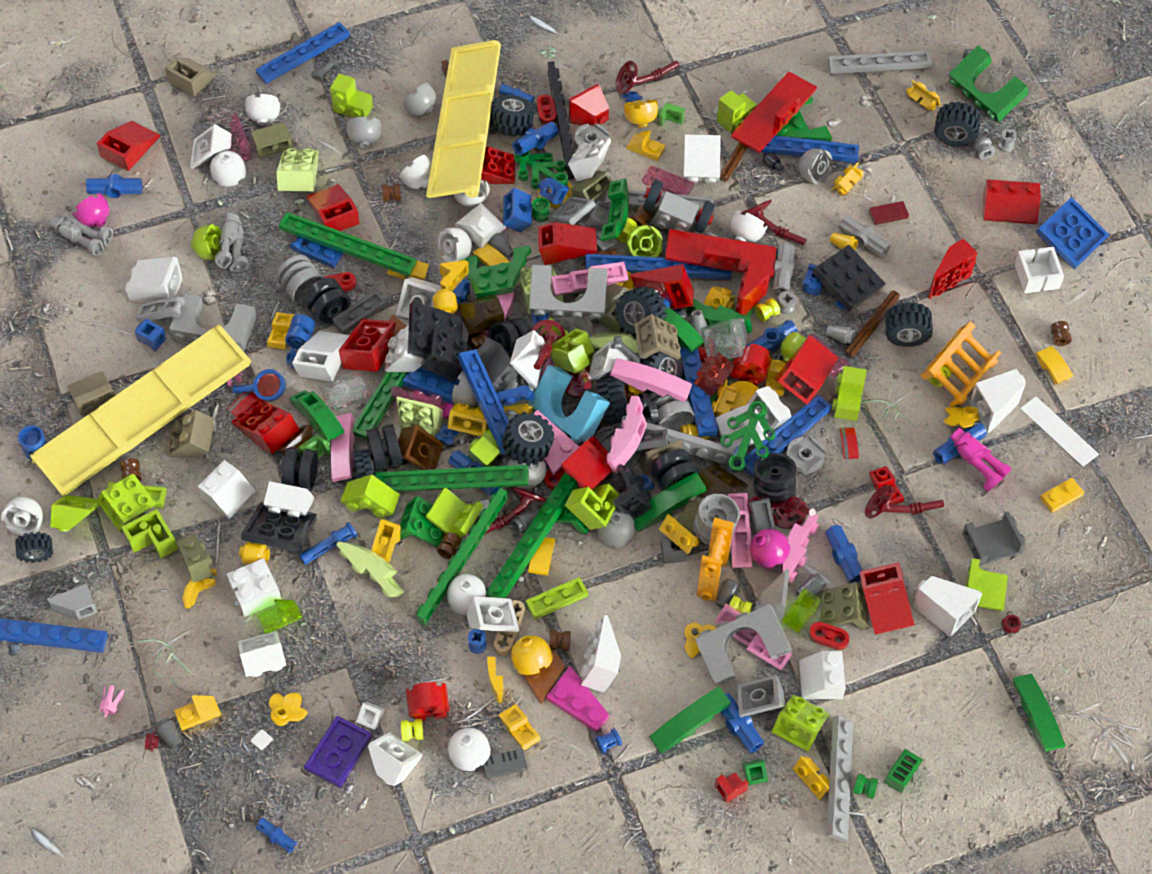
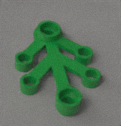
(529, 159)
(747, 433)

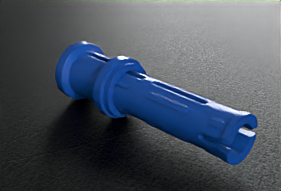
(327, 544)

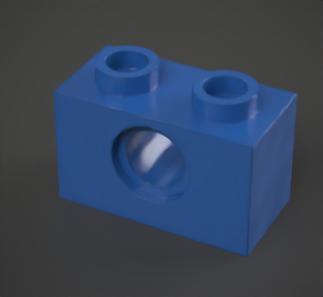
(517, 210)

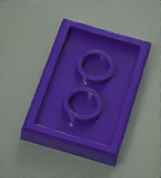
(338, 751)

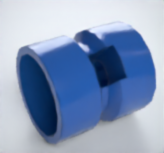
(300, 330)
(31, 439)

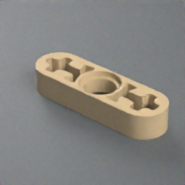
(511, 636)

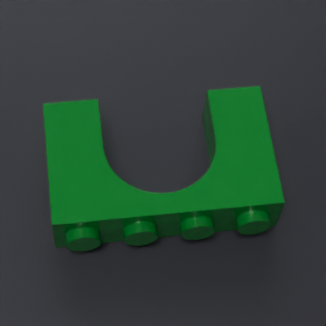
(995, 104)

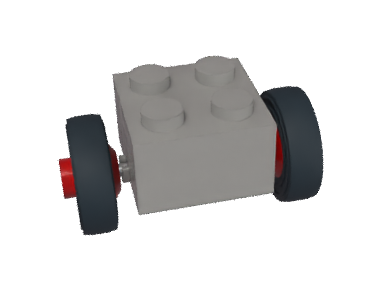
(676, 211)

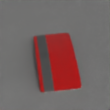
(242, 403)
(849, 443)

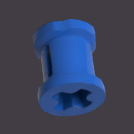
(477, 641)
(608, 740)

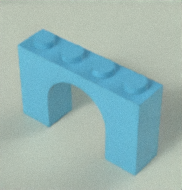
(548, 399)

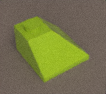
(70, 511)

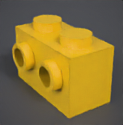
(467, 420)

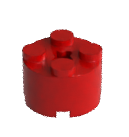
(752, 365)
(427, 700)

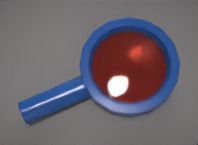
(267, 385)

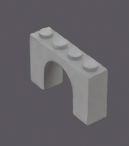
(591, 304)
(187, 329)
(715, 643)

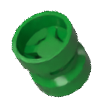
(540, 209)
(870, 788)

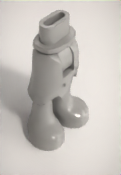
(74, 230)
(231, 236)

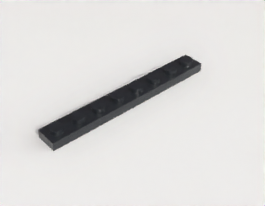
(561, 114)

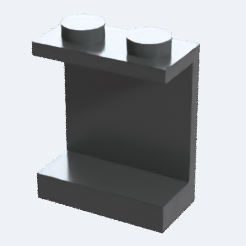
(497, 364)
(994, 540)

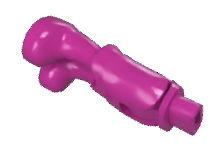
(974, 452)

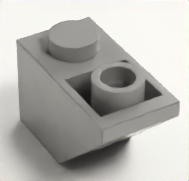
(74, 603)

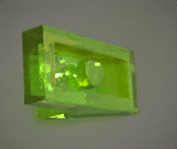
(802, 609)
(281, 615)

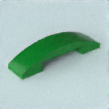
(618, 209)
(686, 334)

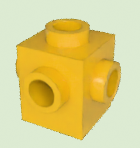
(720, 296)

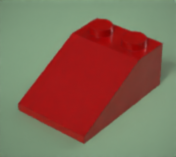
(367, 345)

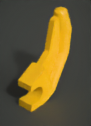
(192, 589)

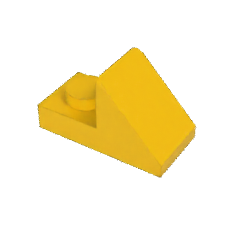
(645, 146)
(453, 274)
(386, 538)
(199, 711)

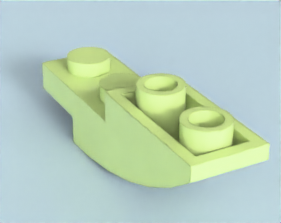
(368, 562)

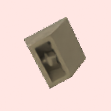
(188, 75)
(191, 435)

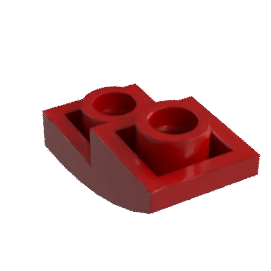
(884, 477)

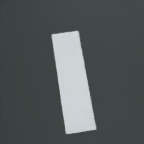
(1059, 431)

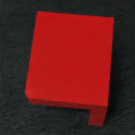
(730, 787)

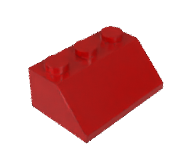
(1011, 201)

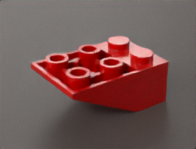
(126, 144)
(498, 167)
(334, 208)
(565, 242)
(954, 267)
(670, 282)
(753, 283)
(807, 369)
(266, 425)
(588, 464)
(887, 598)

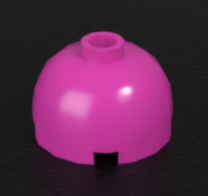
(92, 211)
(769, 548)

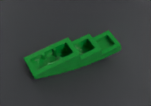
(670, 500)
(1039, 712)
(689, 720)

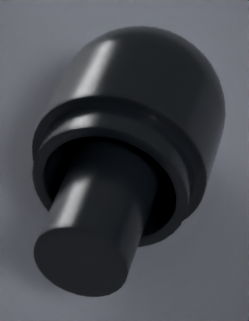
(772, 162)

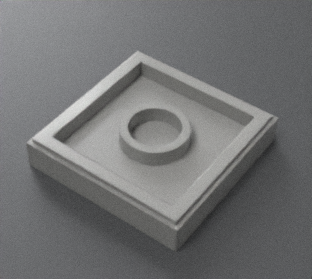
(571, 210)

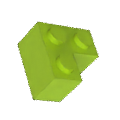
(347, 99)
(733, 110)
(572, 351)
(849, 391)
(484, 450)
(370, 494)
(593, 506)
(150, 530)

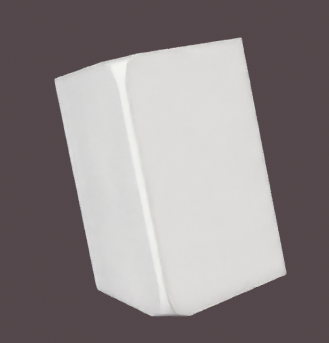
(370, 715)

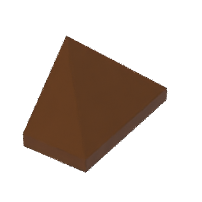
(299, 438)

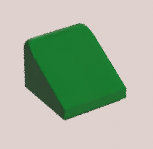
(755, 771)

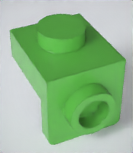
(671, 113)
(317, 443)

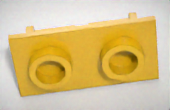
(919, 91)
(852, 174)
(725, 394)
(678, 534)
(807, 771)

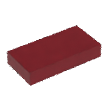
(888, 213)

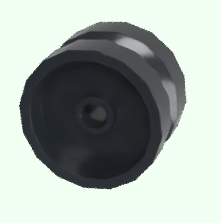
(326, 300)
(508, 332)
(384, 447)
(300, 468)
(672, 468)
(775, 477)

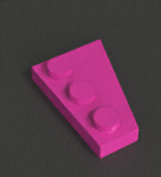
(578, 701)

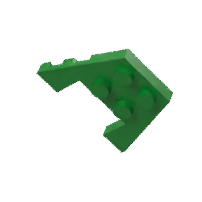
(798, 128)
(497, 278)

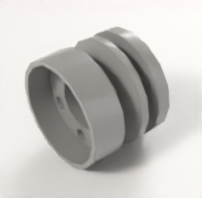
(297, 276)
(672, 411)
(713, 507)

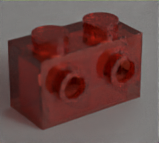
(714, 373)

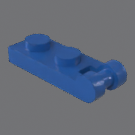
(316, 252)
(510, 396)

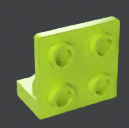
(125, 501)
(453, 514)
(990, 584)
(800, 722)

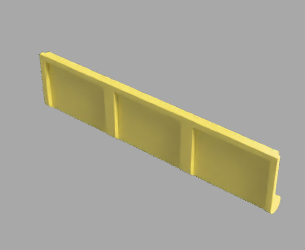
(464, 120)
(140, 410)

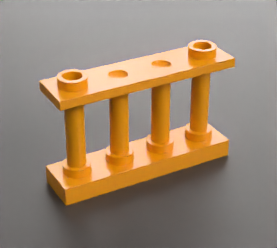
(943, 359)
(717, 557)

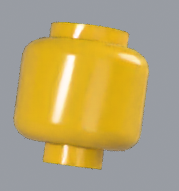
(445, 301)
(253, 552)

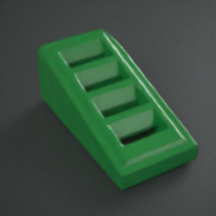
(896, 783)

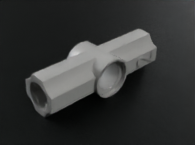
(865, 235)
(783, 268)

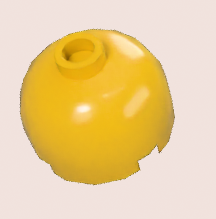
(641, 112)
(531, 654)

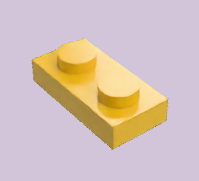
(1061, 495)

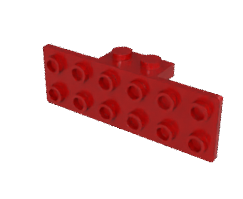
(773, 112)
(714, 251)

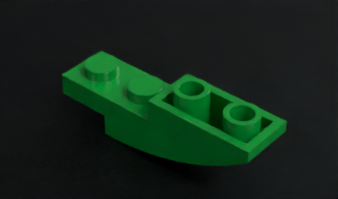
(719, 315)
(318, 414)

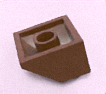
(420, 447)

